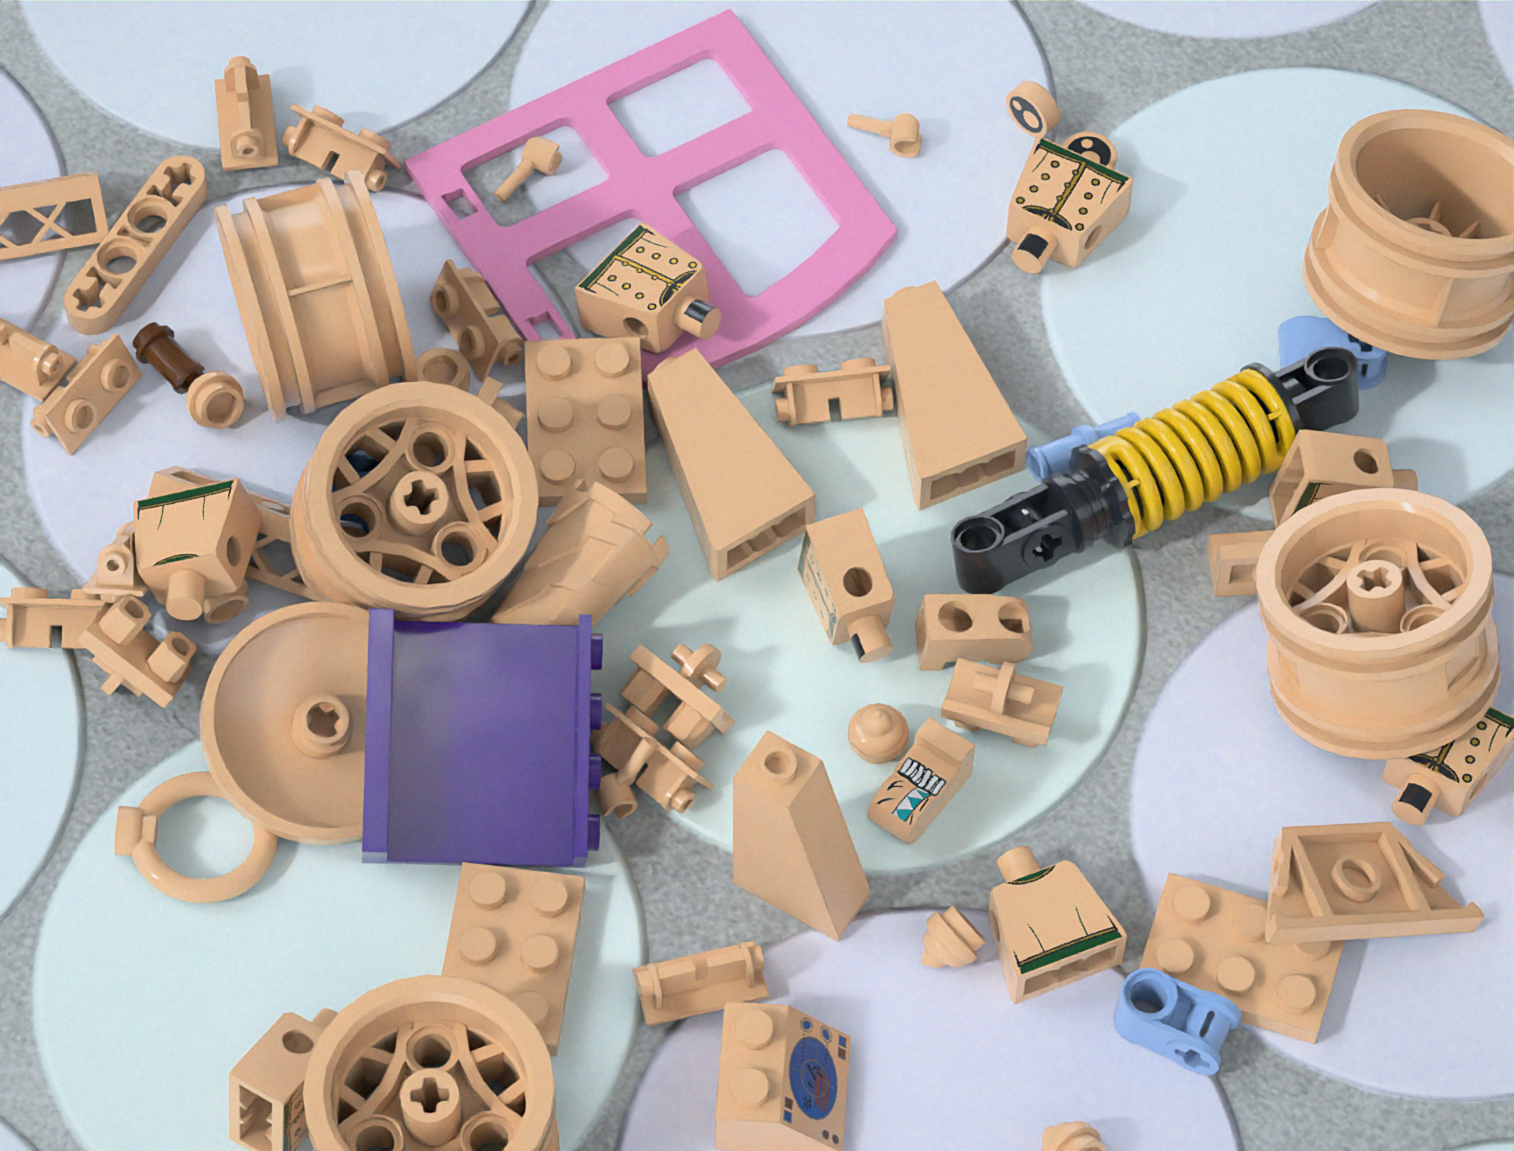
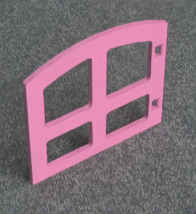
(647, 187)

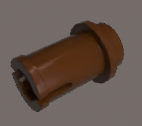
(157, 346)

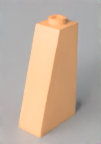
(946, 402)
(727, 469)
(794, 838)

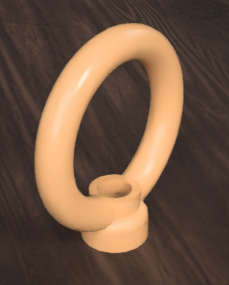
(137, 837)

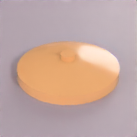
(291, 722)

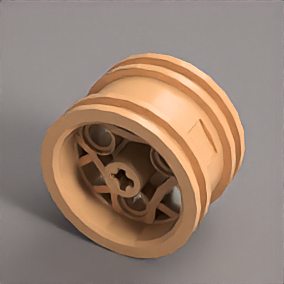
(414, 505)
(1379, 623)
(450, 1108)

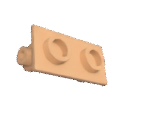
(245, 117)
(322, 135)
(464, 306)
(31, 362)
(854, 385)
(92, 393)
(117, 569)
(34, 615)
(670, 771)
(700, 982)

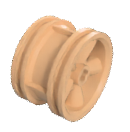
(1417, 235)
(316, 294)

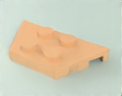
(1357, 886)

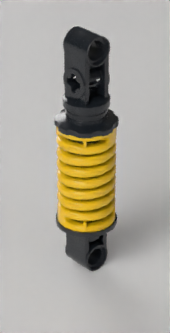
(1158, 468)

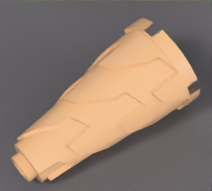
(584, 560)

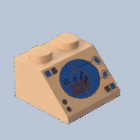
(780, 1081)

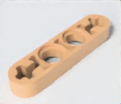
(129, 241)

